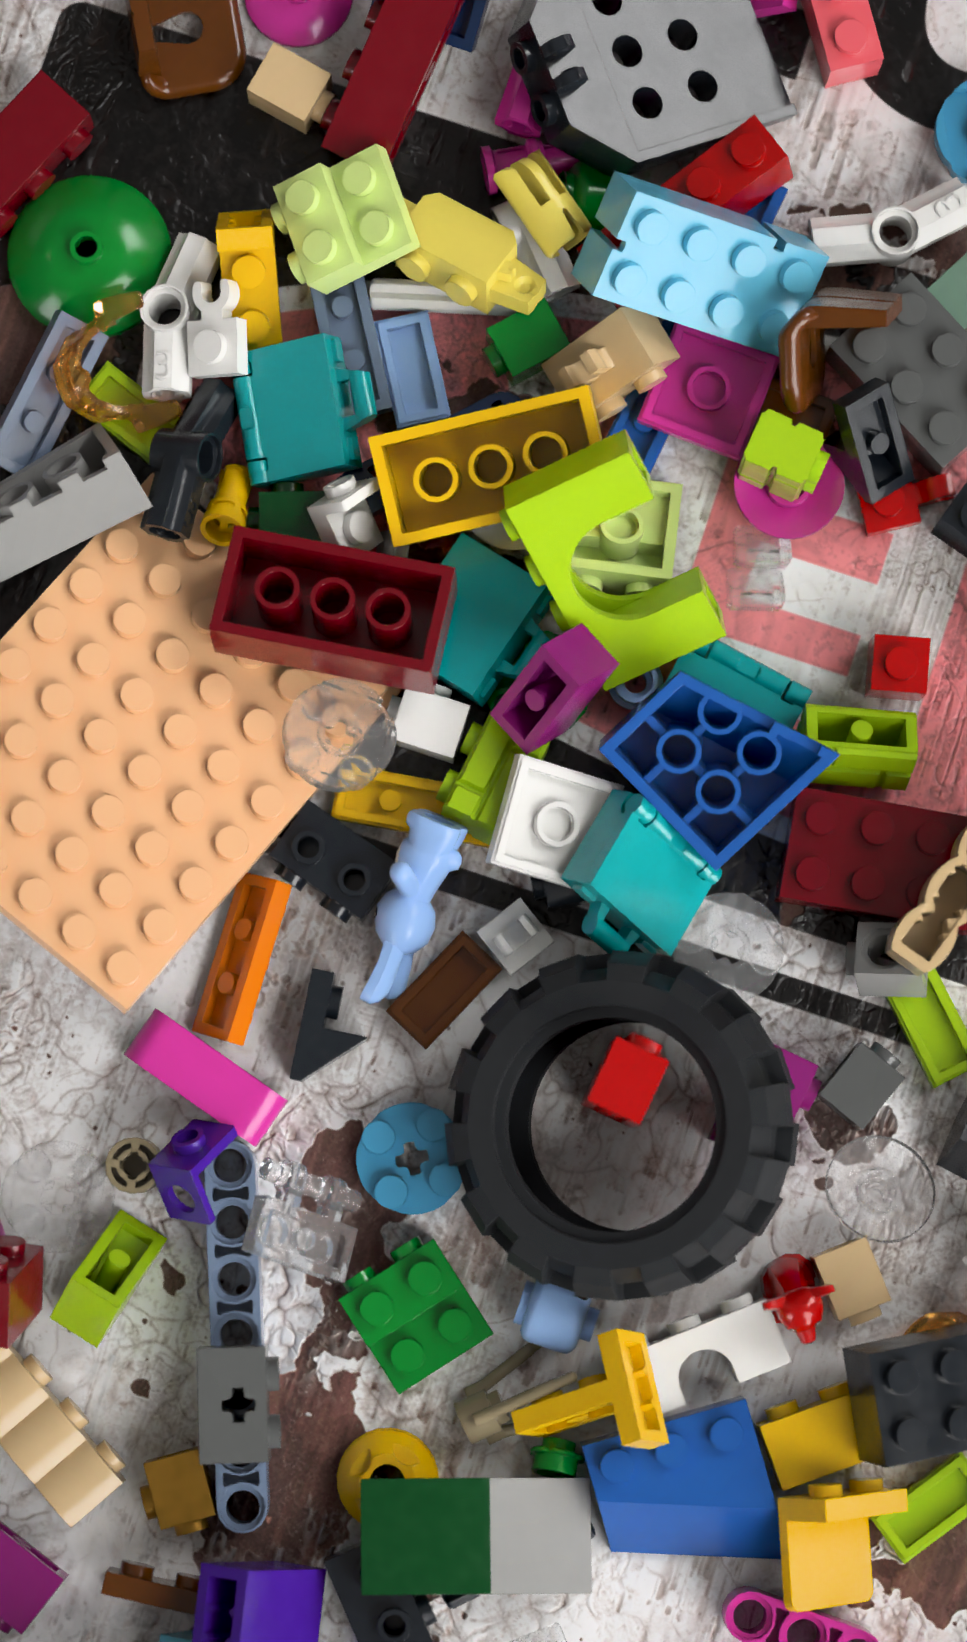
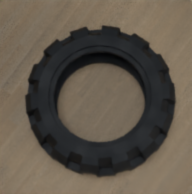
(495, 1107)

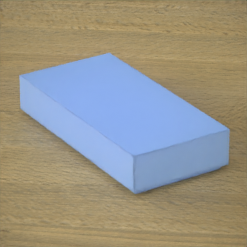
(412, 369)

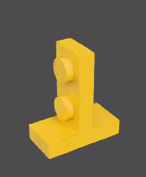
(249, 257)
(623, 1390)

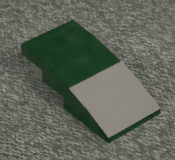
(475, 1536)

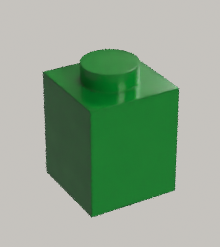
(524, 343)

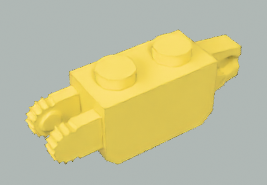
(469, 257)

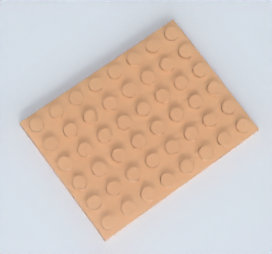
(137, 758)

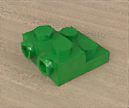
(414, 1313)

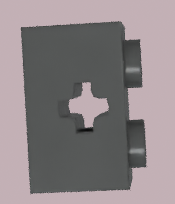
(220, 1434)

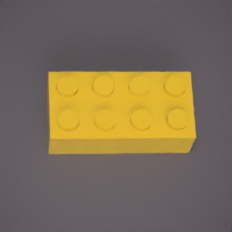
(454, 469)

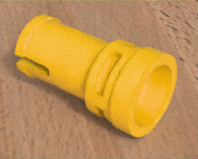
(228, 505)

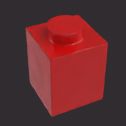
(897, 667)

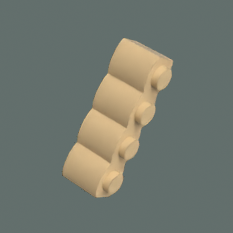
(929, 931)
(50, 1440)

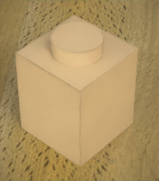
(291, 89)
(855, 1280)

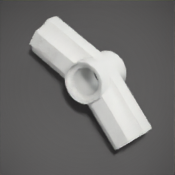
(923, 219)
(166, 346)

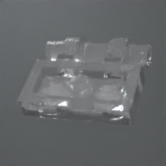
(299, 1237)

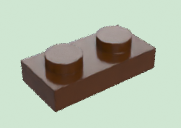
(136, 1583)

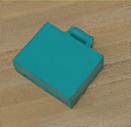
(300, 411)
(490, 620)
(746, 681)
(637, 877)

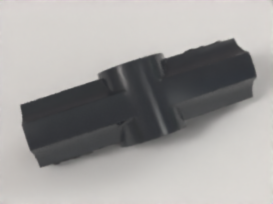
(187, 459)

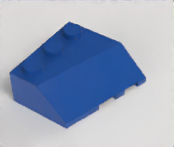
(712, 763)
(691, 1495)

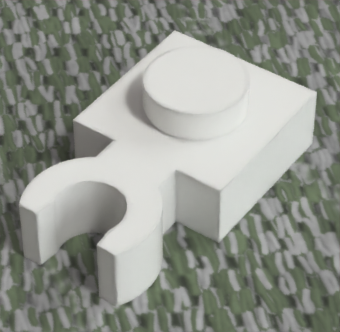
(218, 340)

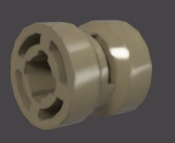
(132, 1156)

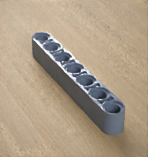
(227, 1306)

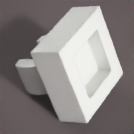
(515, 936)

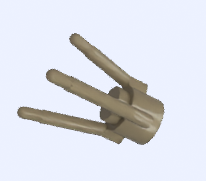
(485, 1412)

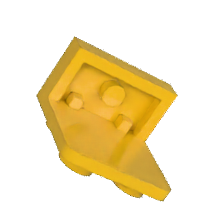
(829, 1541)

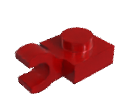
(902, 506)

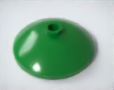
(92, 208)

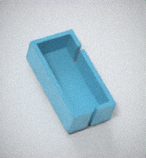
(698, 263)

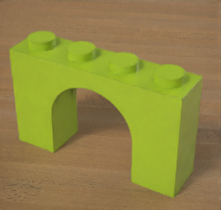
(552, 515)

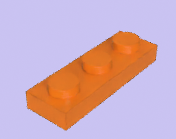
(242, 958)

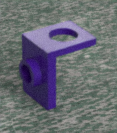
(183, 1161)

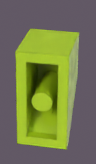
(107, 1278)

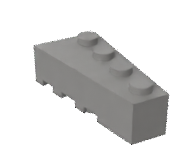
(65, 500)

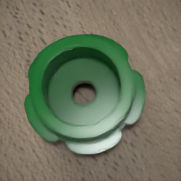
(555, 1458)

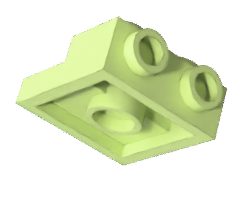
(344, 219)
(634, 547)

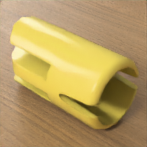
(543, 204)

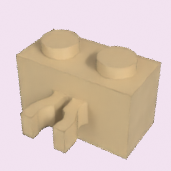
(614, 359)

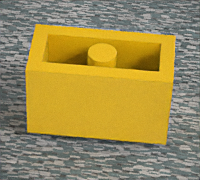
(810, 1438)

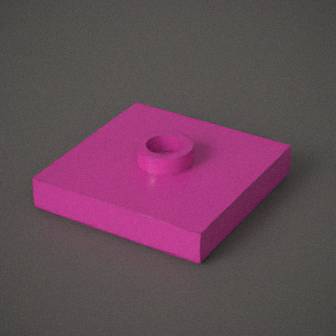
(710, 392)

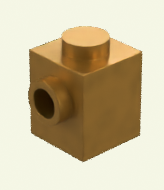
(179, 1492)

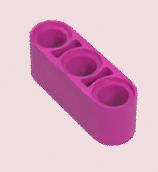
(205, 1077)
(778, 1619)

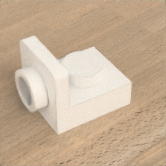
(344, 515)

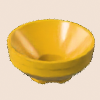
(375, 1449)

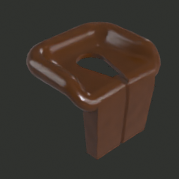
(192, 68)
(803, 337)

